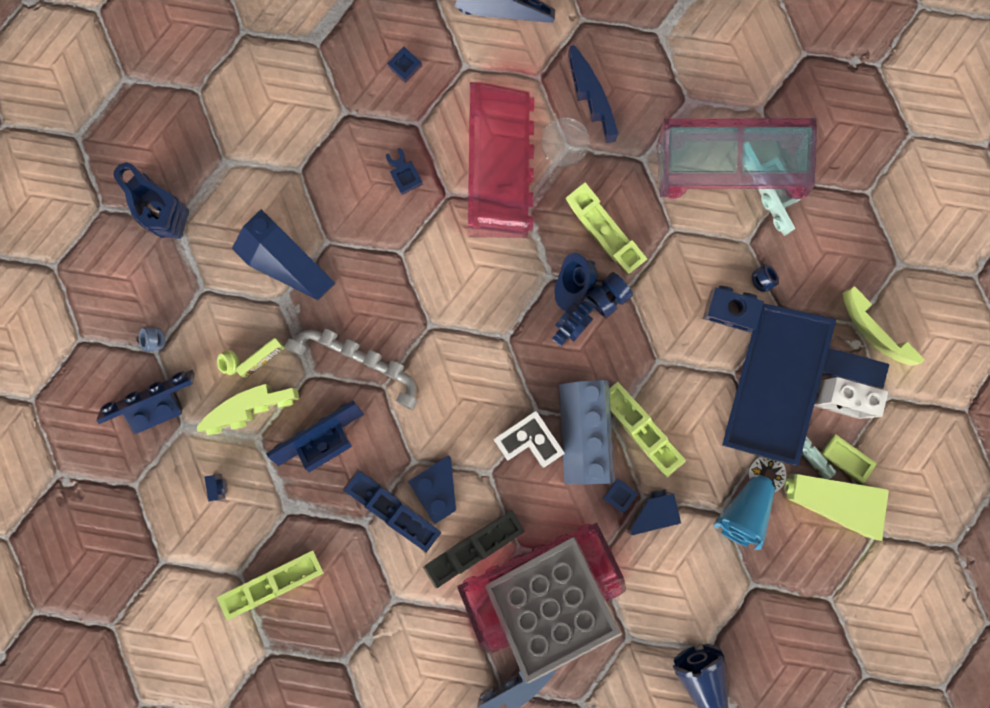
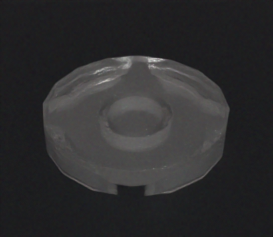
(565, 141)

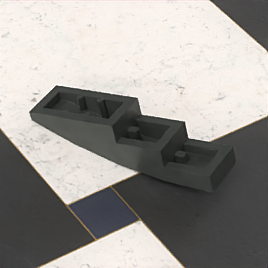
(473, 549)

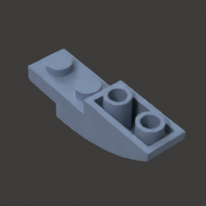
(514, 692)

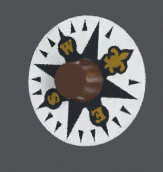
(771, 469)

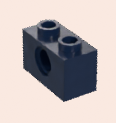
(718, 309)

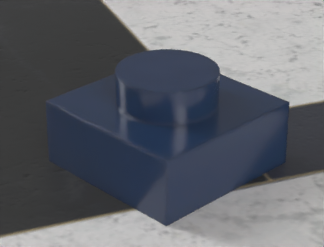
(404, 64)
(215, 487)
(620, 496)

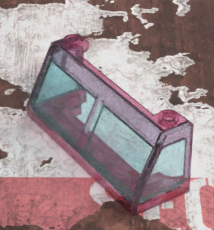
(737, 155)

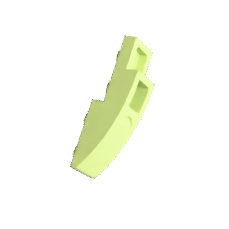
(239, 408)

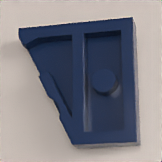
(436, 489)

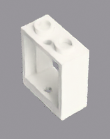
(854, 398)

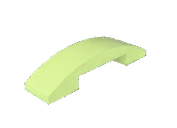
(604, 229)
(856, 306)

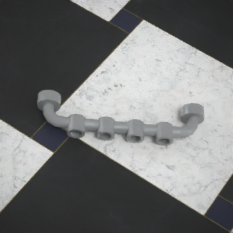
(350, 350)

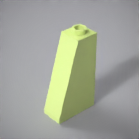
(845, 503)

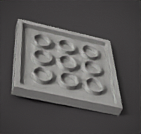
(552, 610)

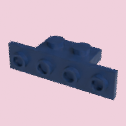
(150, 406)
(320, 441)

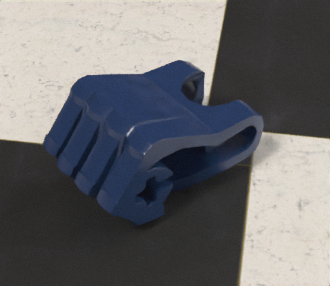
(143, 191)

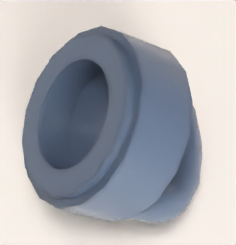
(148, 339)

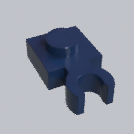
(404, 175)

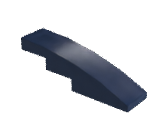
(589, 88)
(855, 368)
(392, 510)

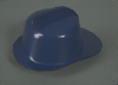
(574, 280)

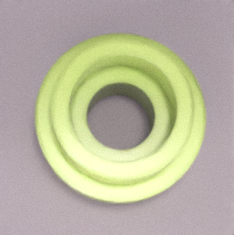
(228, 362)

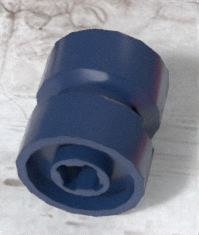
(615, 288)

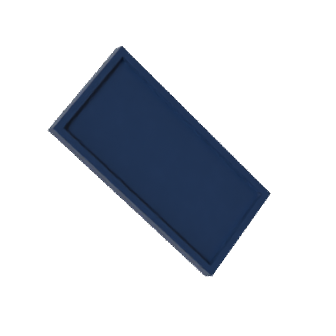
(779, 384)

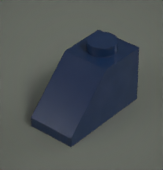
(655, 513)

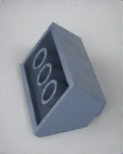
(586, 432)

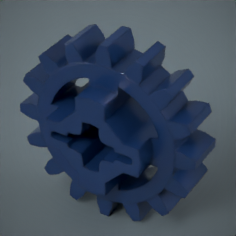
(573, 322)

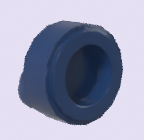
(766, 276)

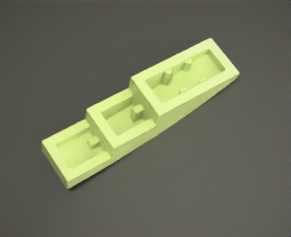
(644, 431)
(269, 585)

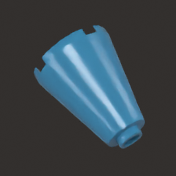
(748, 513)

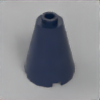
(703, 675)

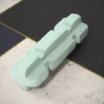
(817, 460)

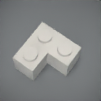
(533, 434)

